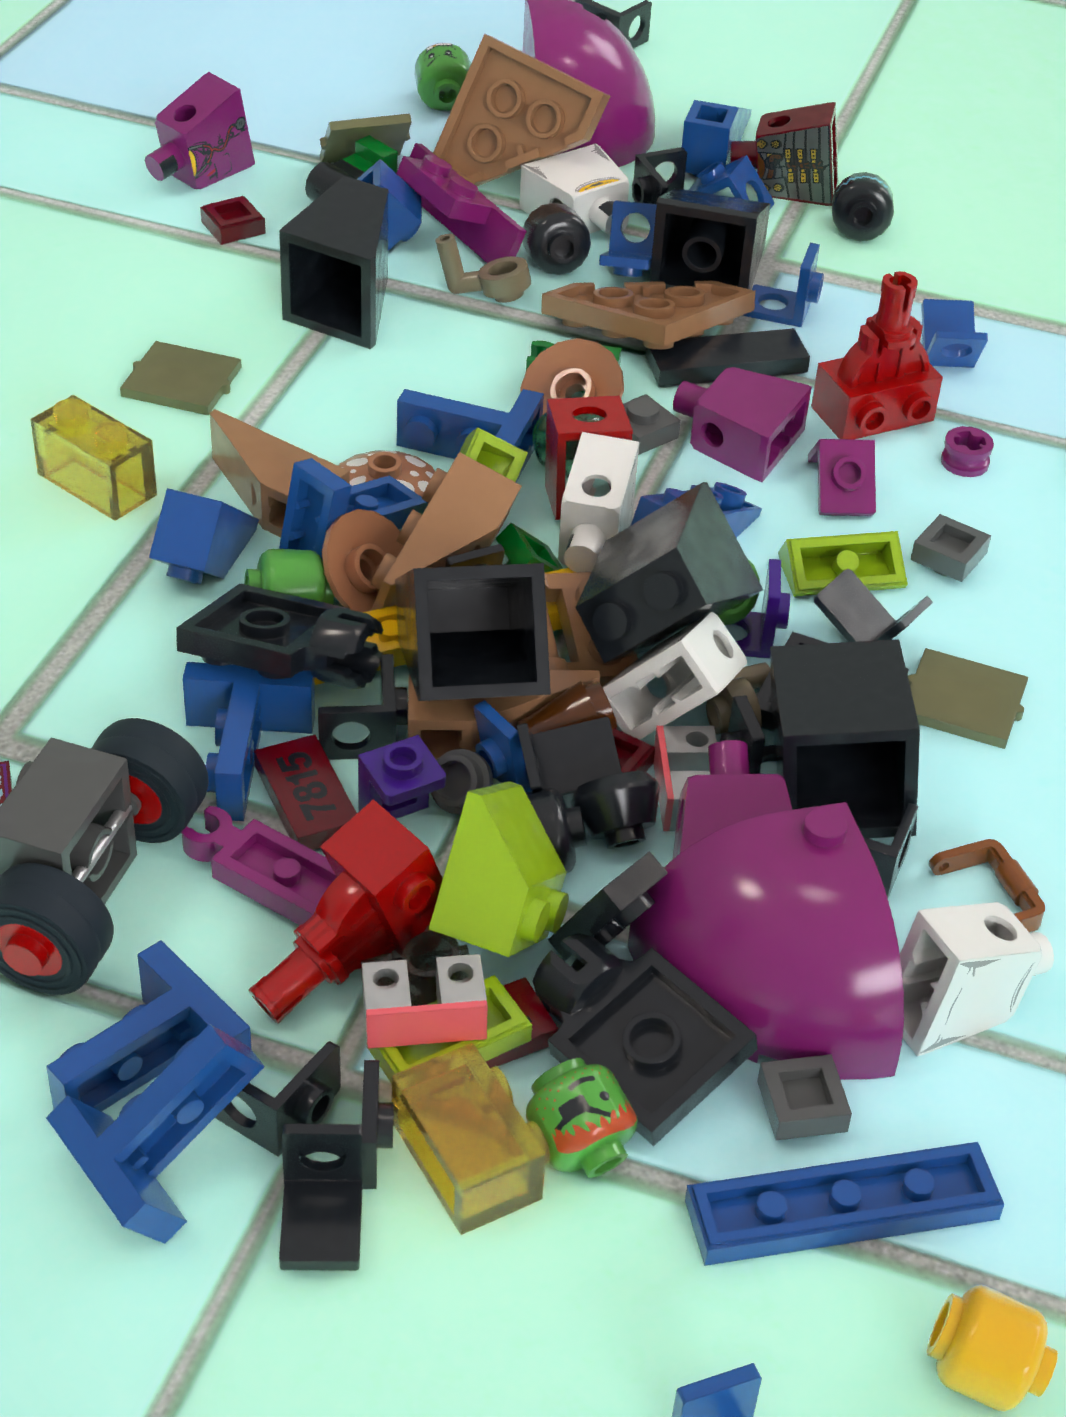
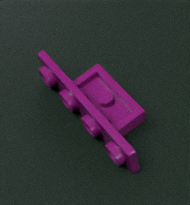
(461, 206)

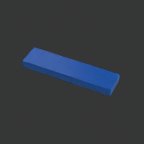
(842, 1203)

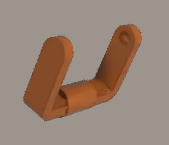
(1007, 871)

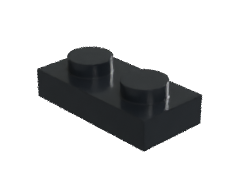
(613, 905)

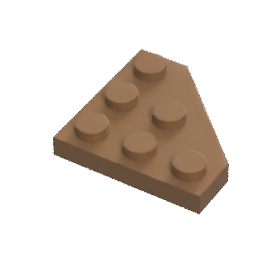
(515, 114)
(649, 309)

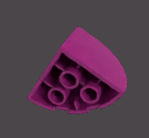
(603, 58)
(787, 936)

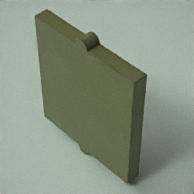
(341, 135)
(181, 377)
(967, 697)

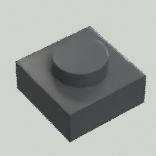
(651, 423)
(950, 547)
(804, 1097)

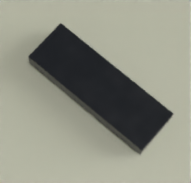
(707, 356)

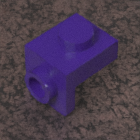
(399, 777)

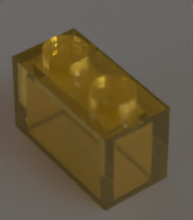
(94, 457)
(469, 1137)

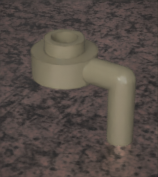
(499, 279)
(744, 683)

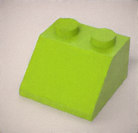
(500, 875)

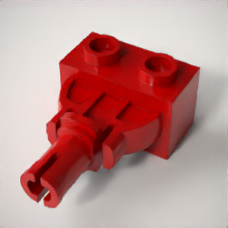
(884, 375)
(372, 907)

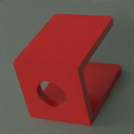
(563, 427)

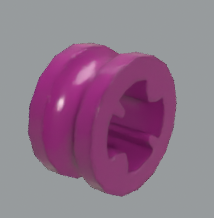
(967, 451)

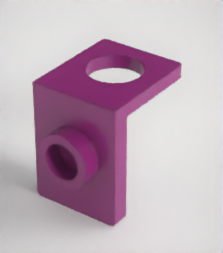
(845, 476)

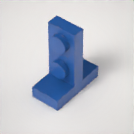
(442, 424)
(321, 496)
(240, 708)
(147, 1037)
(154, 1129)

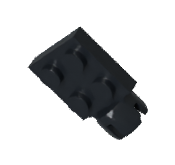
(284, 637)
(645, 1025)

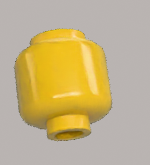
(992, 1348)

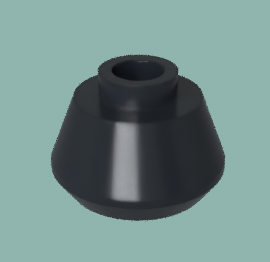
(619, 807)

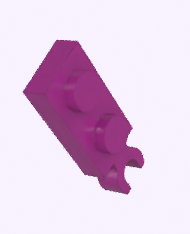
(261, 864)

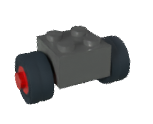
(73, 837)

